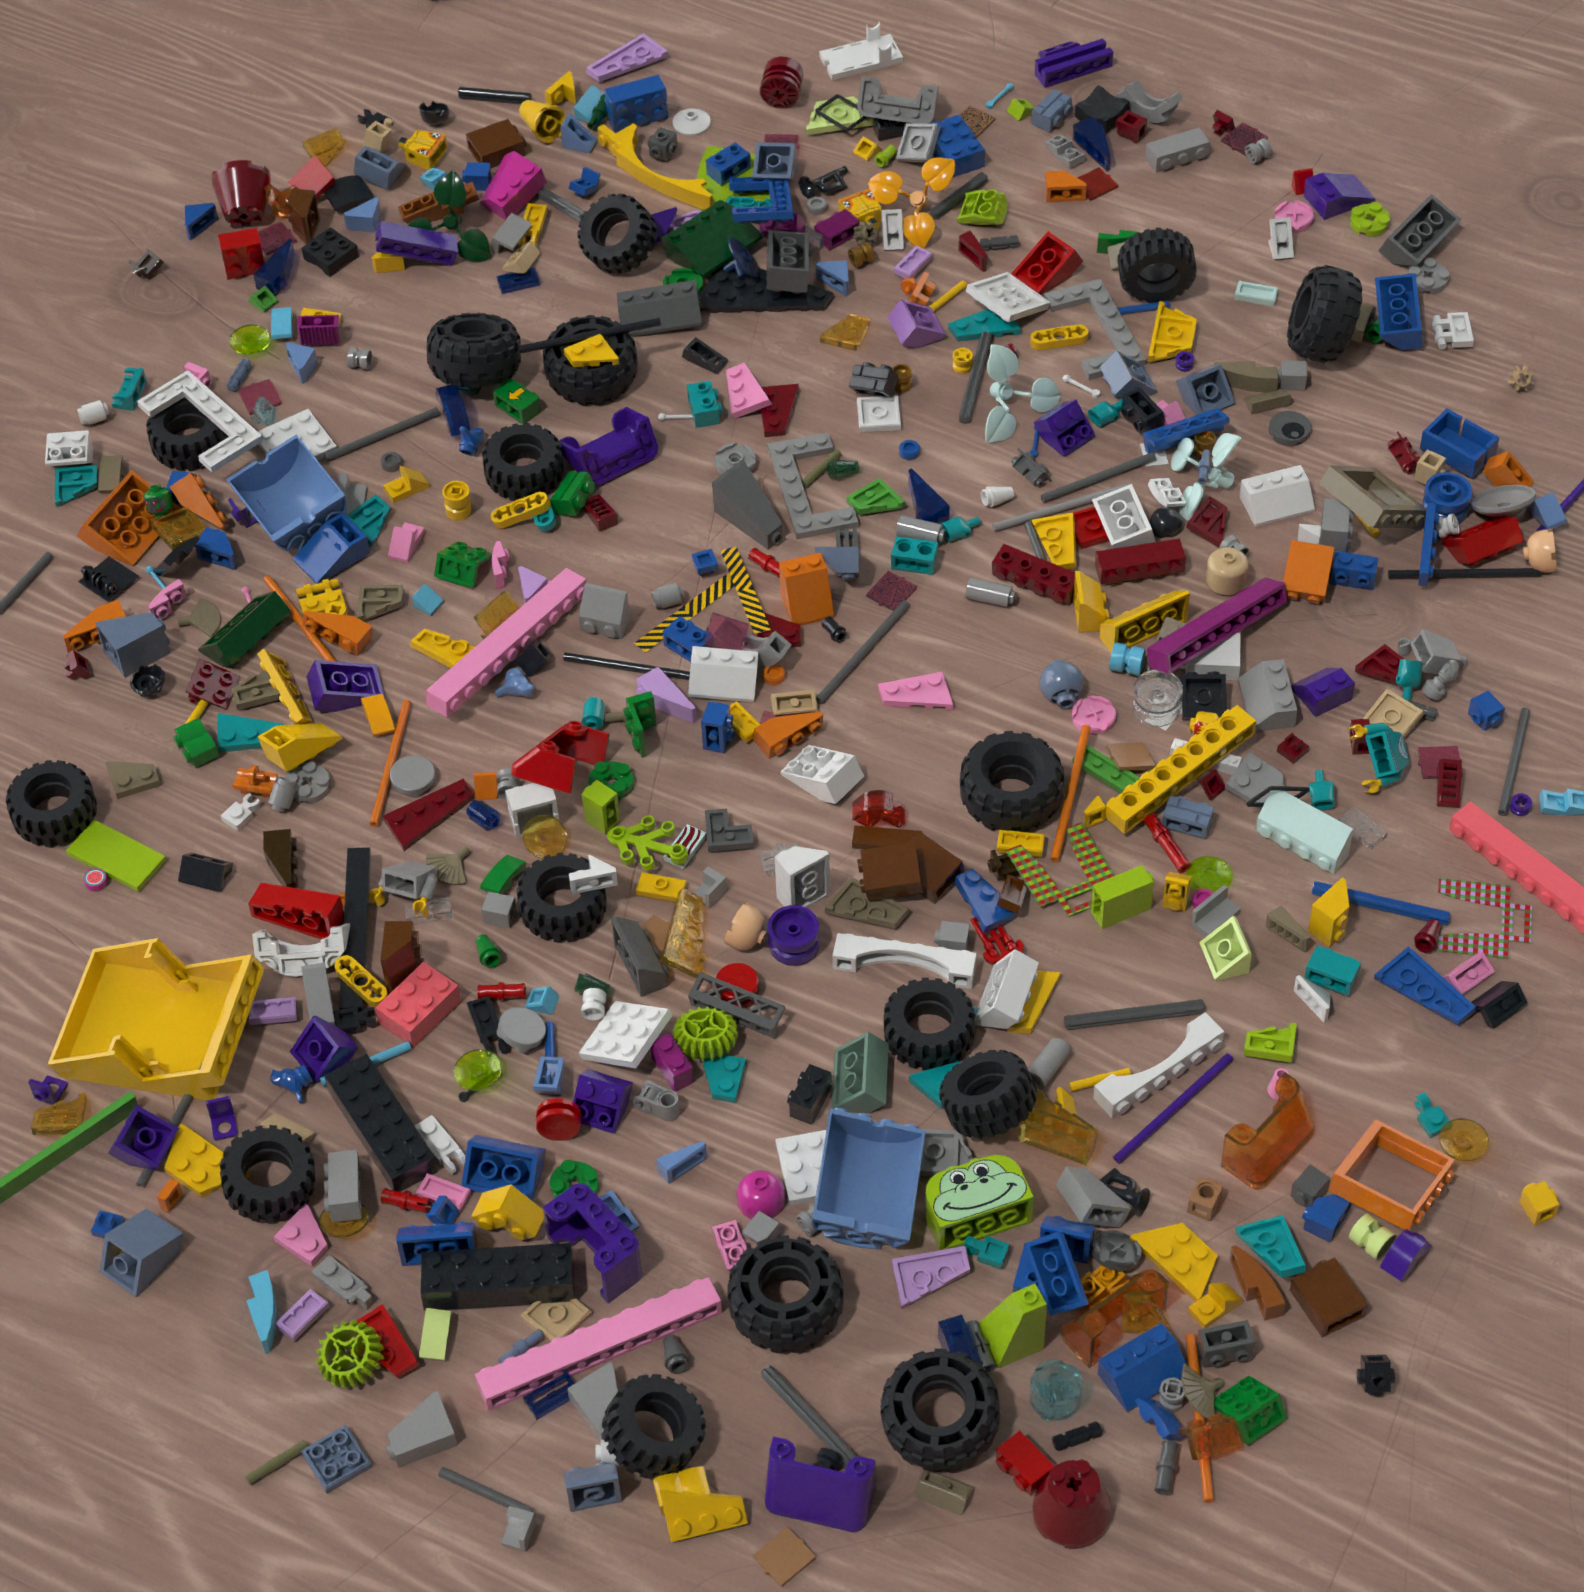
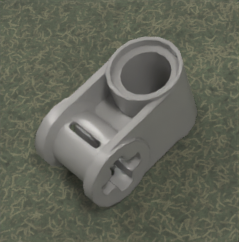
(654, 1100)

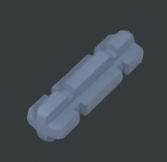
(238, 374)

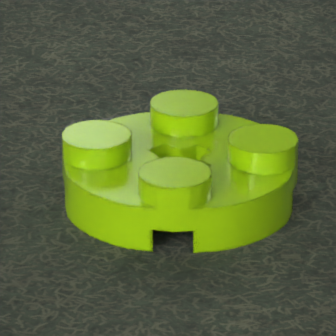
(1374, 211)

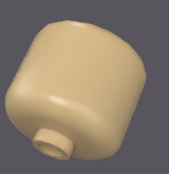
(1227, 571)

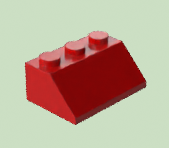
(1484, 540)

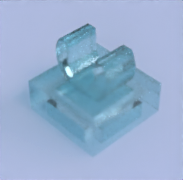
(264, 412)

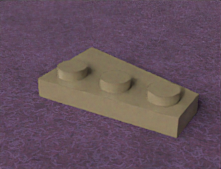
(854, 905)

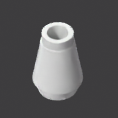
(996, 495)

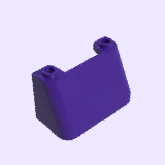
(615, 452)
(817, 1492)

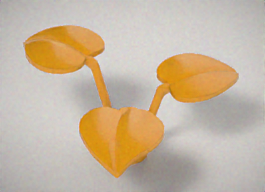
(887, 185)

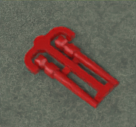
(991, 955)

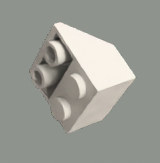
(68, 448)

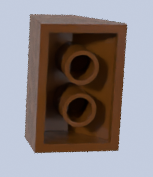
(399, 952)

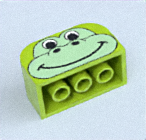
(977, 1200)

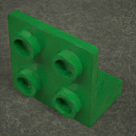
(460, 563)
(639, 716)
(1253, 1406)

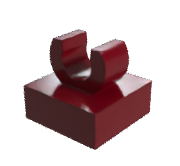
(1222, 123)
(77, 666)
(1292, 748)

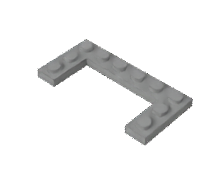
(1108, 316)
(803, 521)

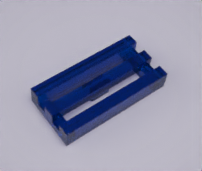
(518, 281)
(539, 1408)

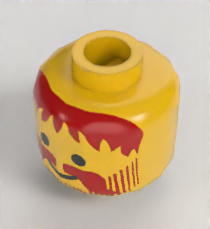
(1201, 720)

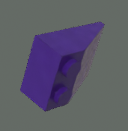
(1335, 193)
(342, 684)

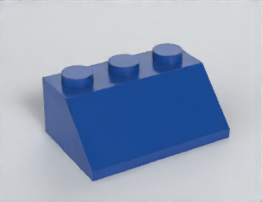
(500, 1163)
(437, 1237)
(1056, 1273)
(1141, 1366)

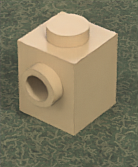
(1429, 465)

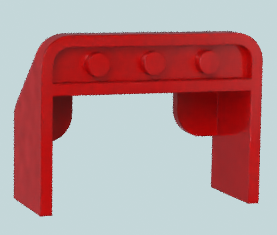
(554, 759)

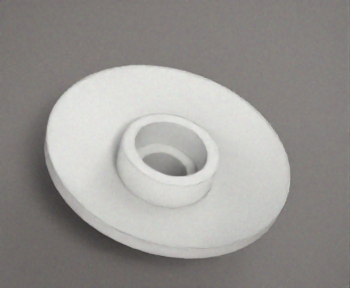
(691, 122)

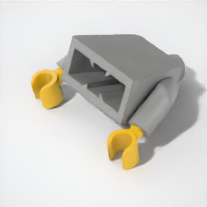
(408, 880)

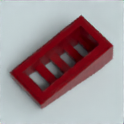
(972, 250)
(605, 521)
(1451, 769)

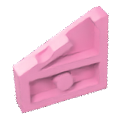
(302, 1236)

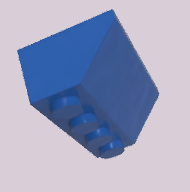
(1399, 311)

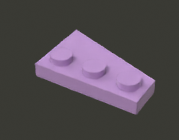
(927, 1272)

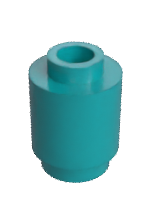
(593, 713)

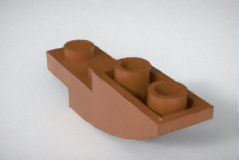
(429, 208)

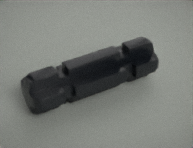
(1076, 1436)

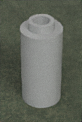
(920, 529)
(990, 592)
(1048, 1062)

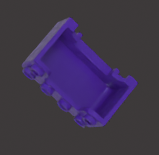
(583, 1216)

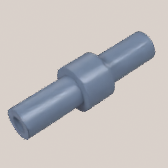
(1204, 466)
(522, 1346)

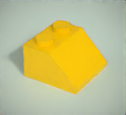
(1089, 603)
(1330, 914)

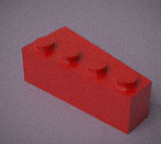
(297, 909)

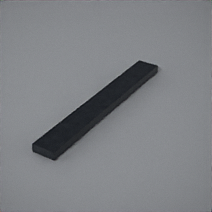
(356, 914)

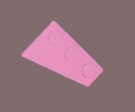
(744, 391)

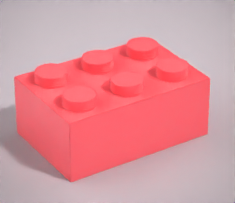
(418, 1004)

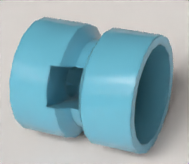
(1127, 659)

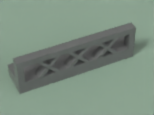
(741, 1016)

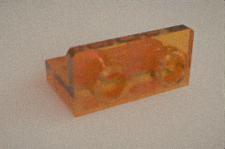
(1211, 1436)

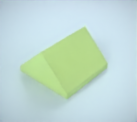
(1227, 951)

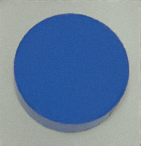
(909, 450)

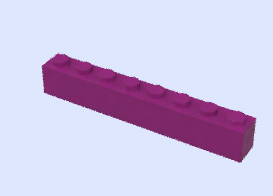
(1216, 625)

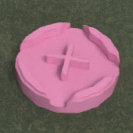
(1300, 214)
(1095, 712)

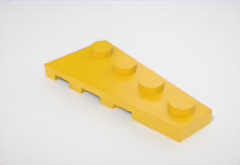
(280, 681)

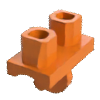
(925, 286)
(255, 781)

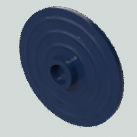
(743, 261)

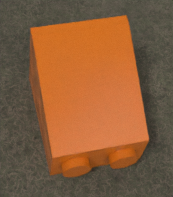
(1308, 571)
(806, 589)

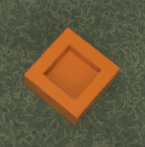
(169, 1195)

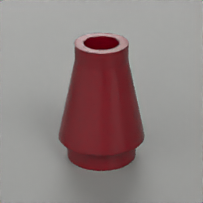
(1427, 937)

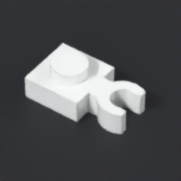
(240, 814)

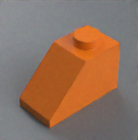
(1063, 186)
(1506, 470)

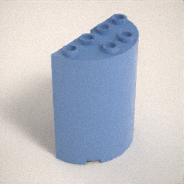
(292, 492)
(867, 1180)

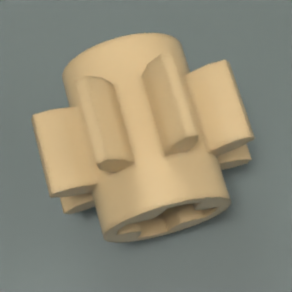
(1526, 380)

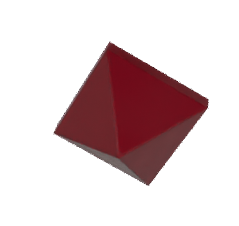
(1212, 784)

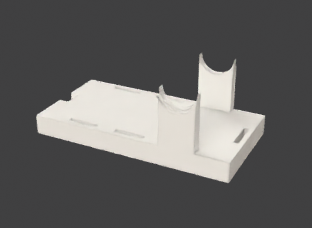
(862, 56)

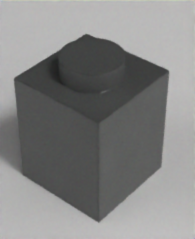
(1309, 1186)

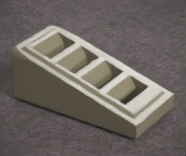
(1288, 928)

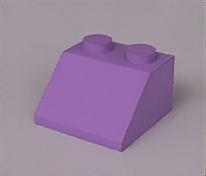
(915, 324)

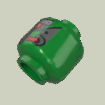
(158, 500)

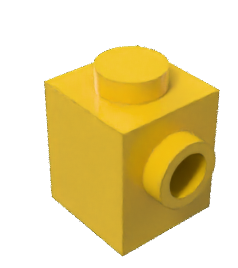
(1539, 1202)

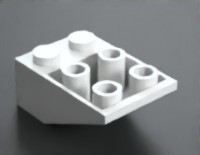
(824, 773)

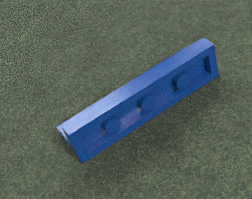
(1173, 433)

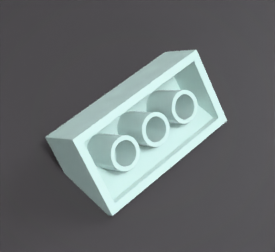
(1305, 830)

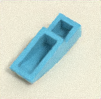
(263, 1308)

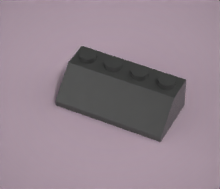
(1419, 233)
(674, 304)

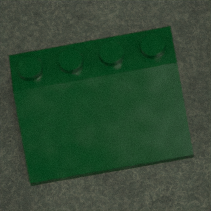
(704, 239)

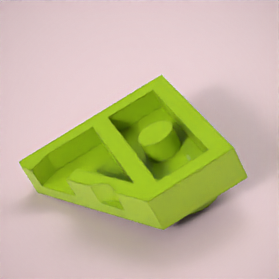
(1271, 1043)

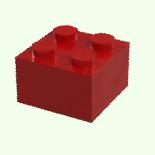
(241, 252)

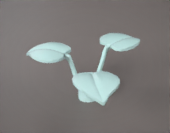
(1000, 366)
(1218, 476)

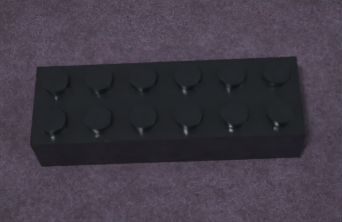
(381, 1123)
(497, 1276)

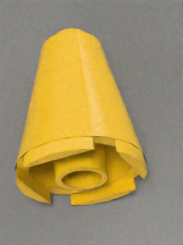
(542, 119)

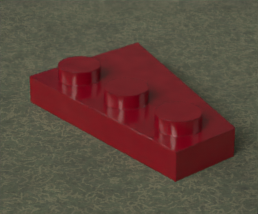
(777, 416)

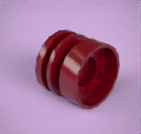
(781, 82)

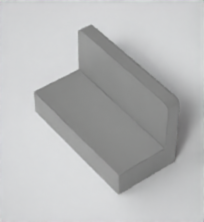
(510, 233)
(354, 493)
(1214, 912)

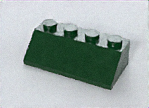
(246, 629)

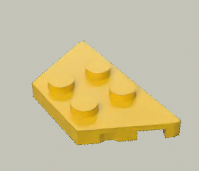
(1171, 333)
(195, 1162)
(1179, 1256)

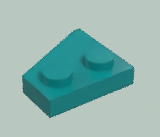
(724, 1076)

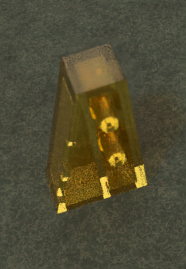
(1058, 1131)

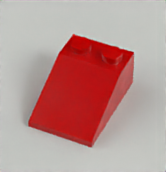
(1047, 264)

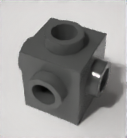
(663, 144)

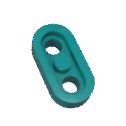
(546, 520)

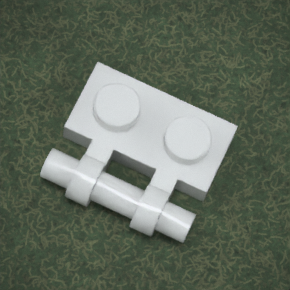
(1459, 330)

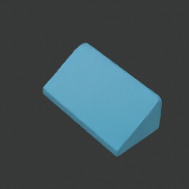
(585, 105)

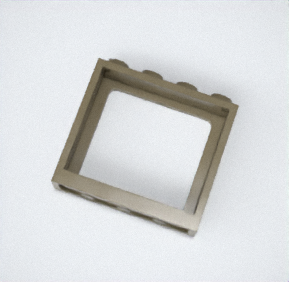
(1348, 486)

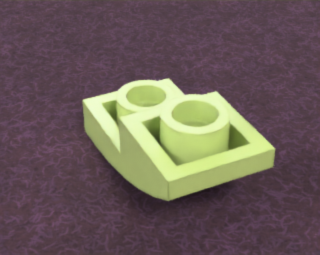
(435, 1334)

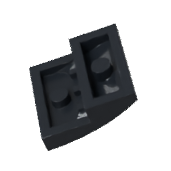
(347, 193)
(176, 555)

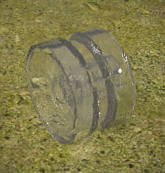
(1157, 698)

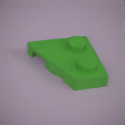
(875, 498)

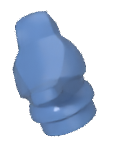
(515, 684)

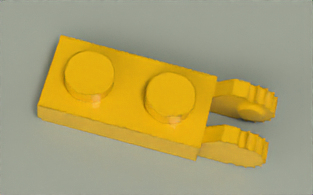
(536, 215)

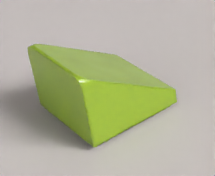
(1020, 108)

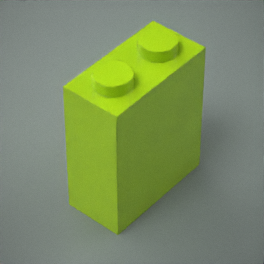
(1122, 896)

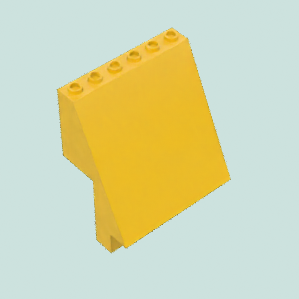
(153, 1020)

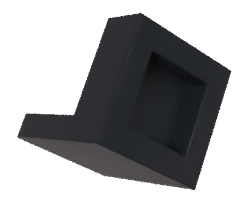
(533, 658)

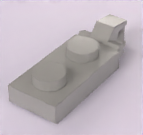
(342, 1282)

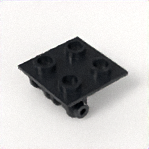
(107, 578)

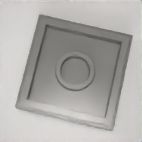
(918, 142)

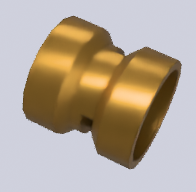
(860, 255)
(904, 380)
(1204, 441)

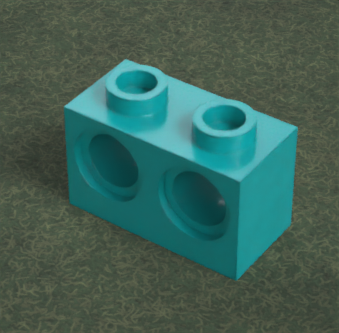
(914, 555)

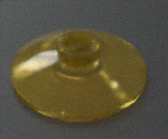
(548, 827)
(1467, 1132)
(343, 1228)

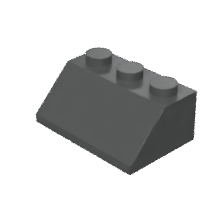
(638, 956)

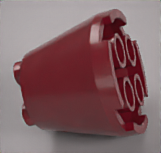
(241, 192)
(1072, 1505)

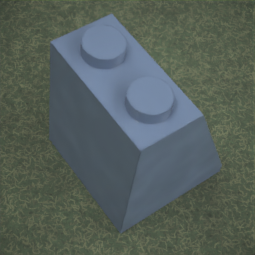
(133, 641)
(147, 1246)

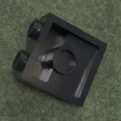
(1203, 694)

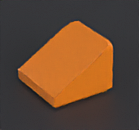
(485, 785)

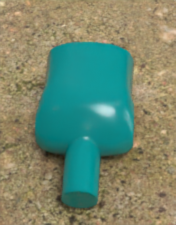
(1104, 413)
(959, 528)
(1409, 676)
(1322, 792)

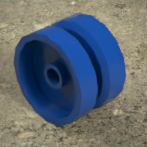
(1450, 494)

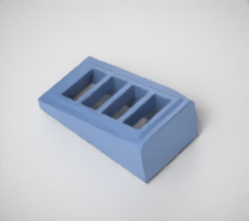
(679, 1162)

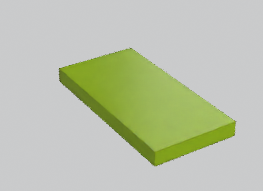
(116, 855)

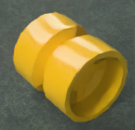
(457, 500)

